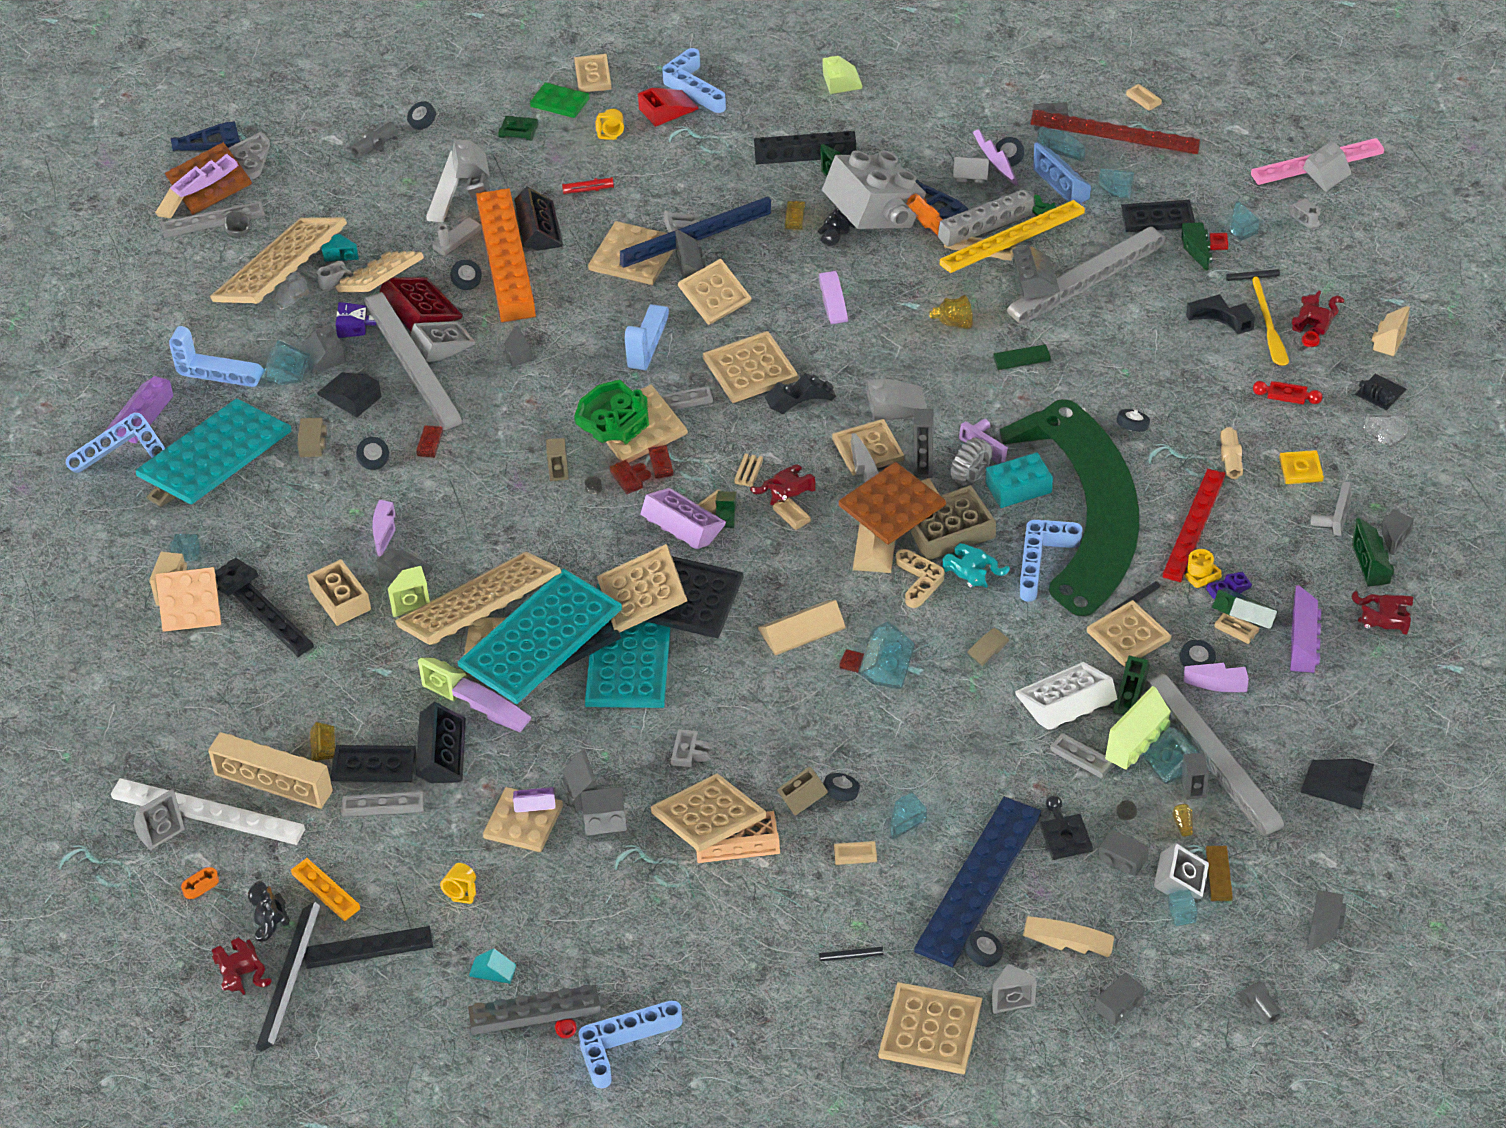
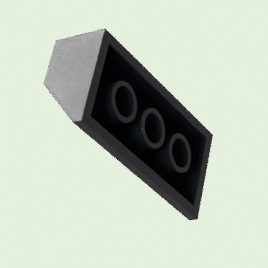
(537, 220)
(440, 745)

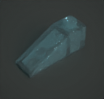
(1061, 143)

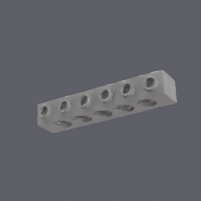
(985, 217)

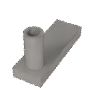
(451, 240)
(1338, 520)

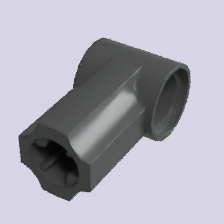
(1258, 998)

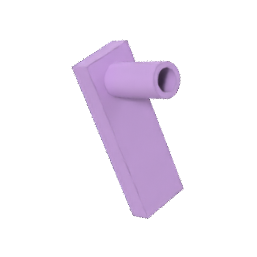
(977, 430)

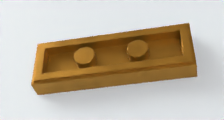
(1219, 873)

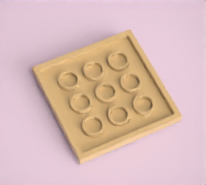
(621, 237)
(379, 271)
(750, 366)
(662, 429)
(643, 587)
(708, 812)
(930, 1028)

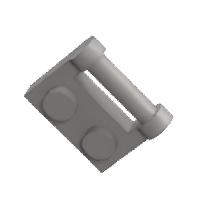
(673, 221)

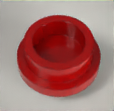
(1310, 339)
(565, 1028)

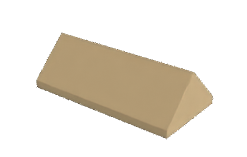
(872, 552)
(803, 627)

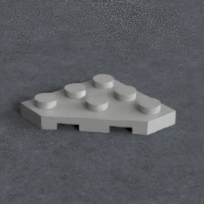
(252, 154)

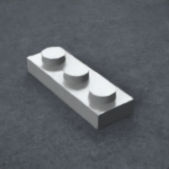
(1081, 755)

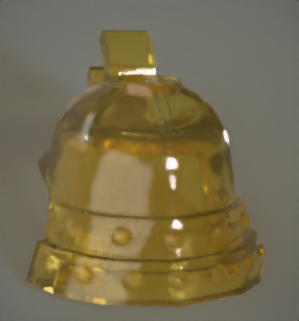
(954, 312)

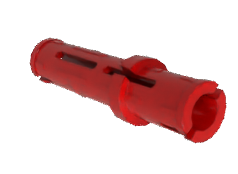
(569, 188)

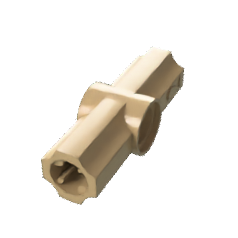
(1231, 453)

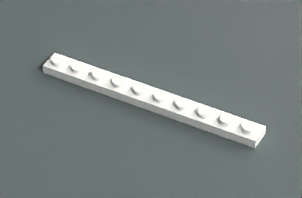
(213, 812)

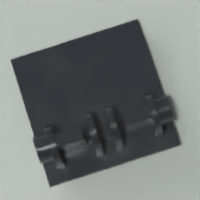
(1380, 391)

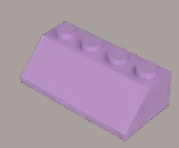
(681, 517)

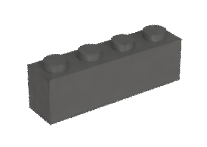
(923, 442)

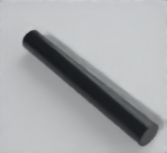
(1250, 275)
(1140, 595)
(855, 953)

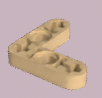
(926, 576)

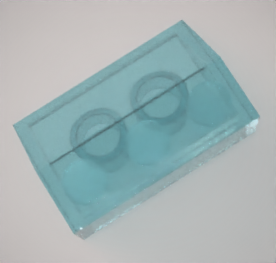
(887, 656)

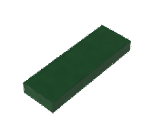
(1021, 357)

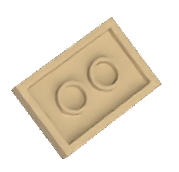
(592, 73)

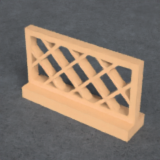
(744, 847)

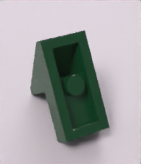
(726, 507)

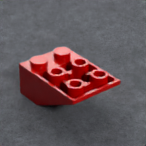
(664, 104)

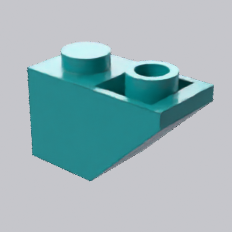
(339, 249)

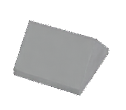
(1013, 990)

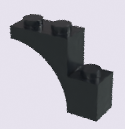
(1215, 308)
(808, 387)

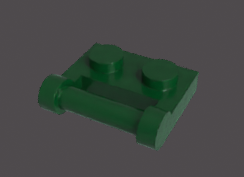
(518, 127)

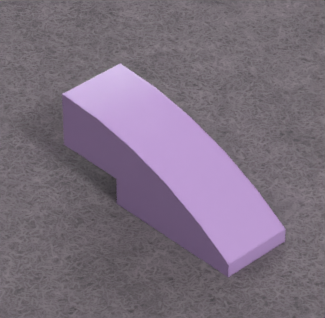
(833, 297)
(383, 525)
(1217, 677)

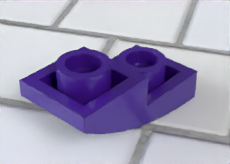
(1236, 581)

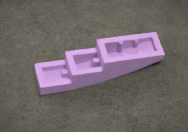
(997, 158)
(200, 178)
(496, 707)

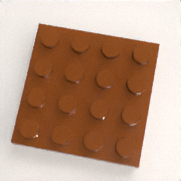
(224, 187)
(891, 503)

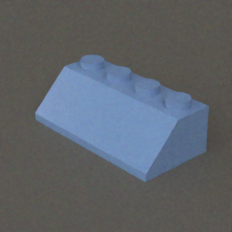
(1060, 175)

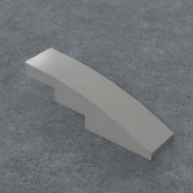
(862, 459)

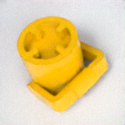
(611, 123)
(1201, 567)
(459, 882)

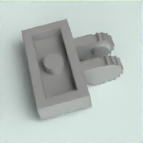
(685, 747)

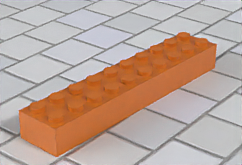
(505, 255)

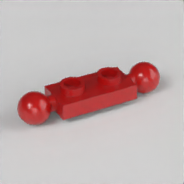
(1287, 392)

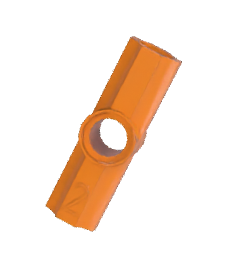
(925, 213)

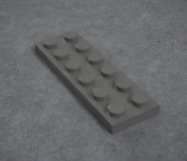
(534, 1009)

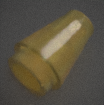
(1184, 819)

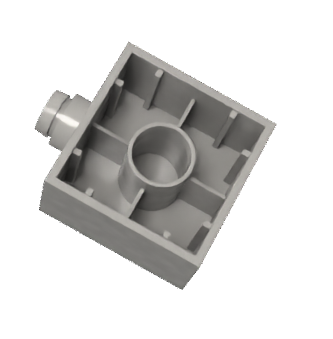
(872, 190)

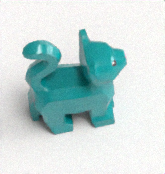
(972, 565)

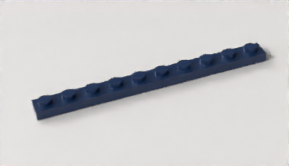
(697, 231)

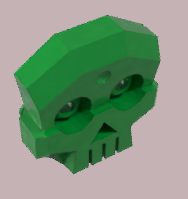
(618, 419)

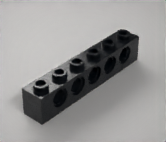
(801, 147)

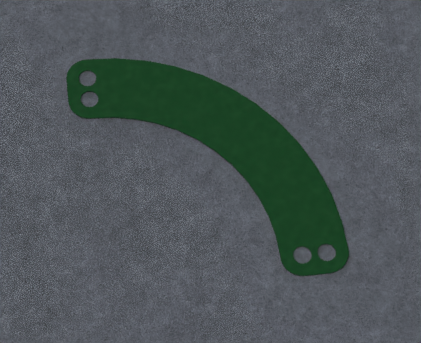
(1111, 509)

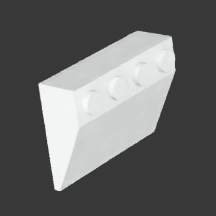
(1067, 695)

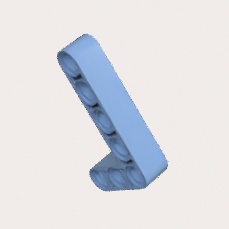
(678, 76)
(642, 340)
(210, 367)
(116, 441)
(1040, 534)
(623, 1030)

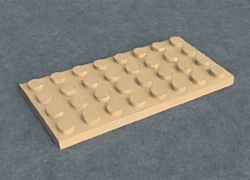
(278, 260)
(478, 598)

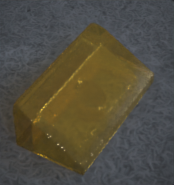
(322, 741)

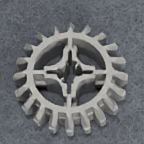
(971, 462)

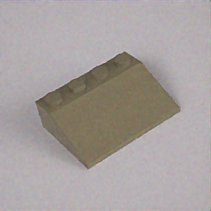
(959, 521)

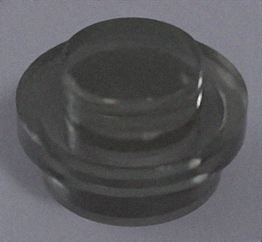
(1126, 810)

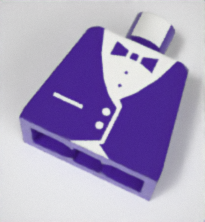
(352, 320)

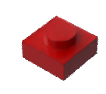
(1218, 241)

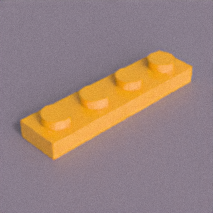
(325, 889)

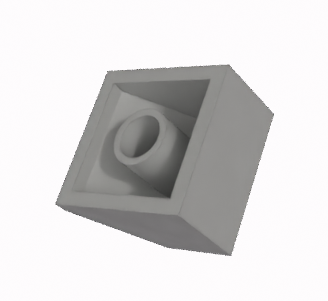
(468, 159)
(1328, 166)
(971, 169)
(1181, 871)

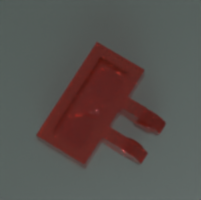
(630, 477)

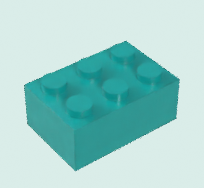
(1019, 480)

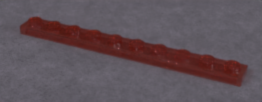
(1115, 132)

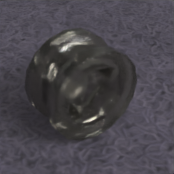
(595, 483)

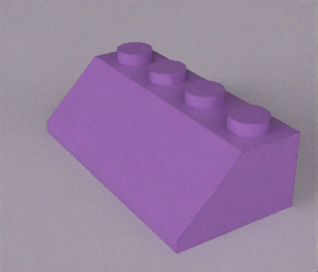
(148, 401)
(1305, 632)

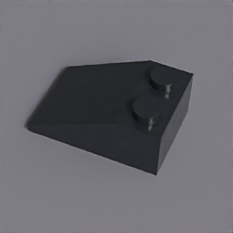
(352, 392)
(1339, 781)

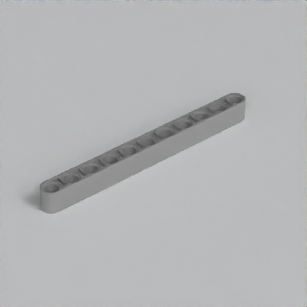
(1089, 274)
(413, 361)
(1218, 758)

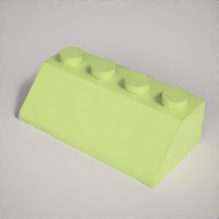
(1138, 729)

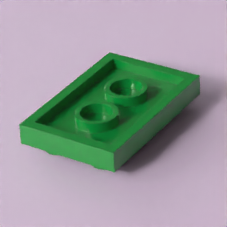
(559, 100)

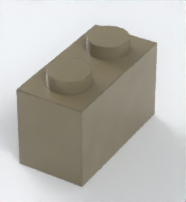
(311, 437)
(557, 459)
(802, 791)

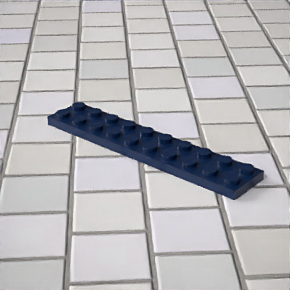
(977, 882)

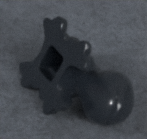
(835, 226)
(268, 911)

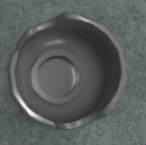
(236, 224)

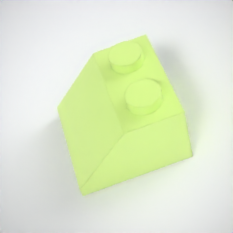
(840, 75)
(408, 591)
(440, 676)

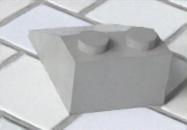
(440, 339)
(893, 399)
(158, 820)

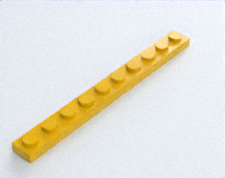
(1011, 236)

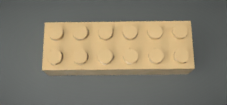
(270, 770)

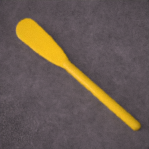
(1275, 344)

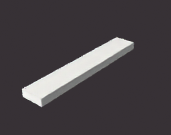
(444, 193)

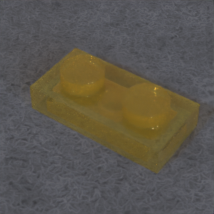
(795, 215)

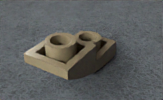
(989, 644)

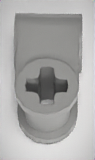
(1305, 213)
(331, 275)

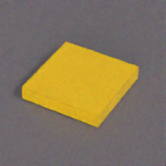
(1301, 467)

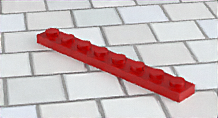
(1194, 525)

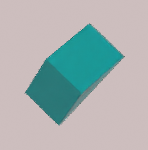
(493, 967)

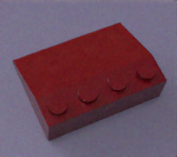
(418, 301)

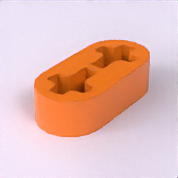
(200, 883)

